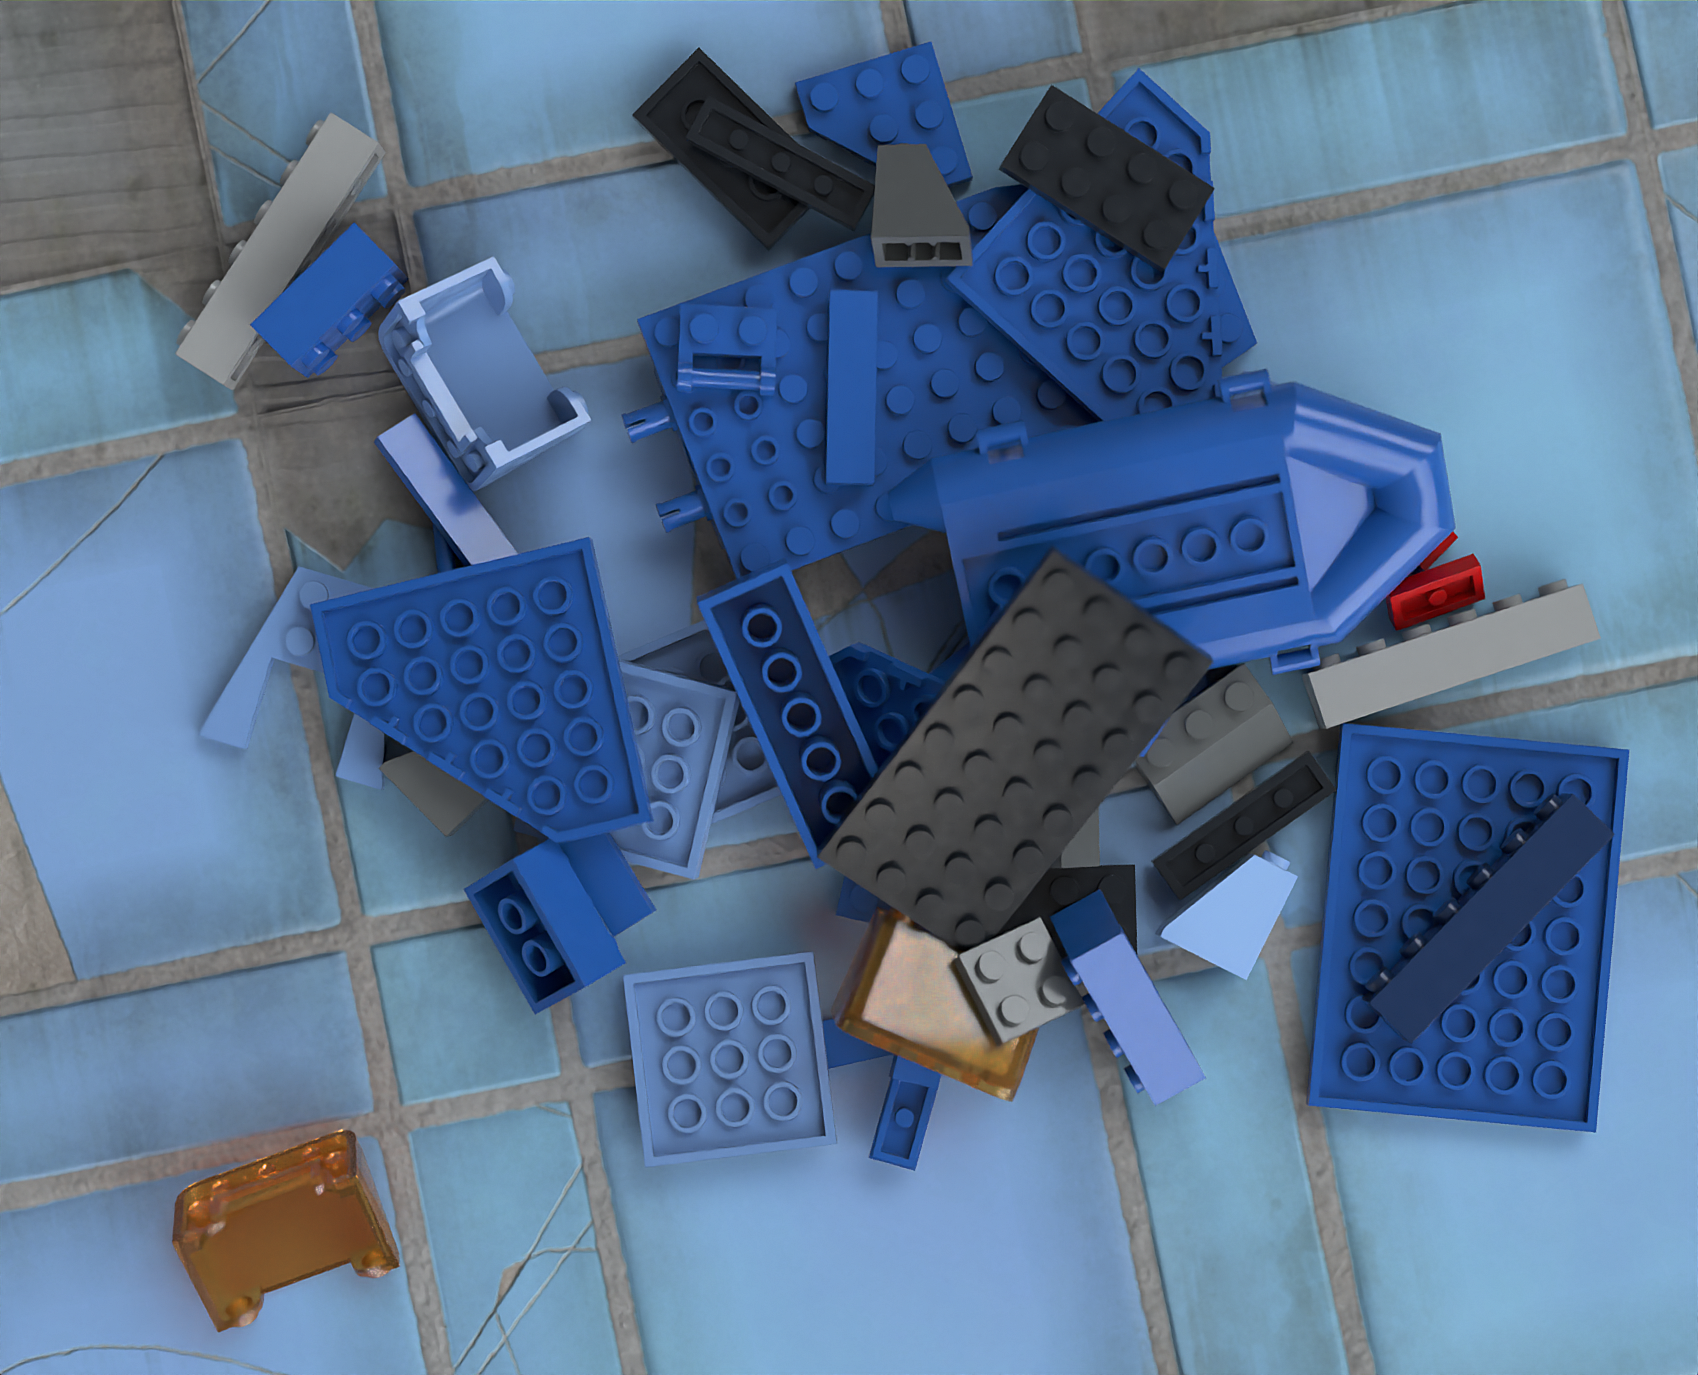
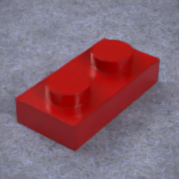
(1436, 592)

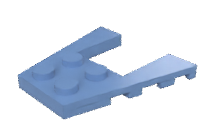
(292, 638)

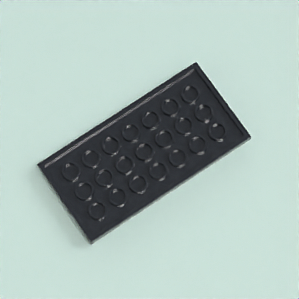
(1014, 753)

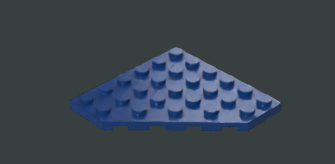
(1092, 311)
(500, 683)

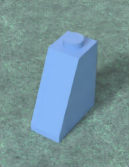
(1233, 913)

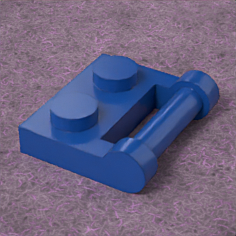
(727, 333)

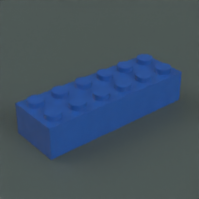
(790, 697)

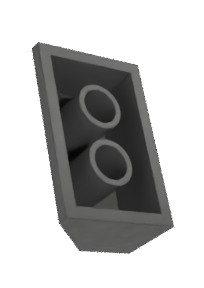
(1212, 743)

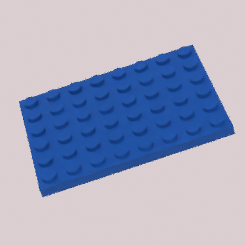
(1404, 838)

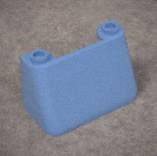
(477, 375)

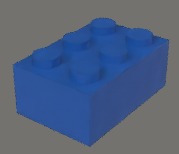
(331, 302)
(544, 925)

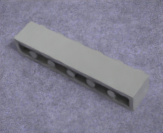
(283, 245)
(1452, 655)

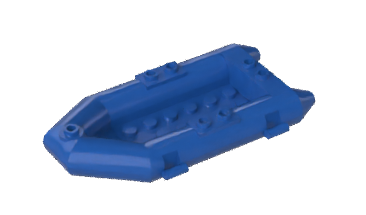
(1216, 515)

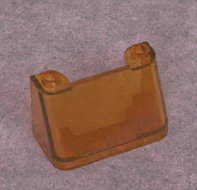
(915, 1004)
(281, 1225)

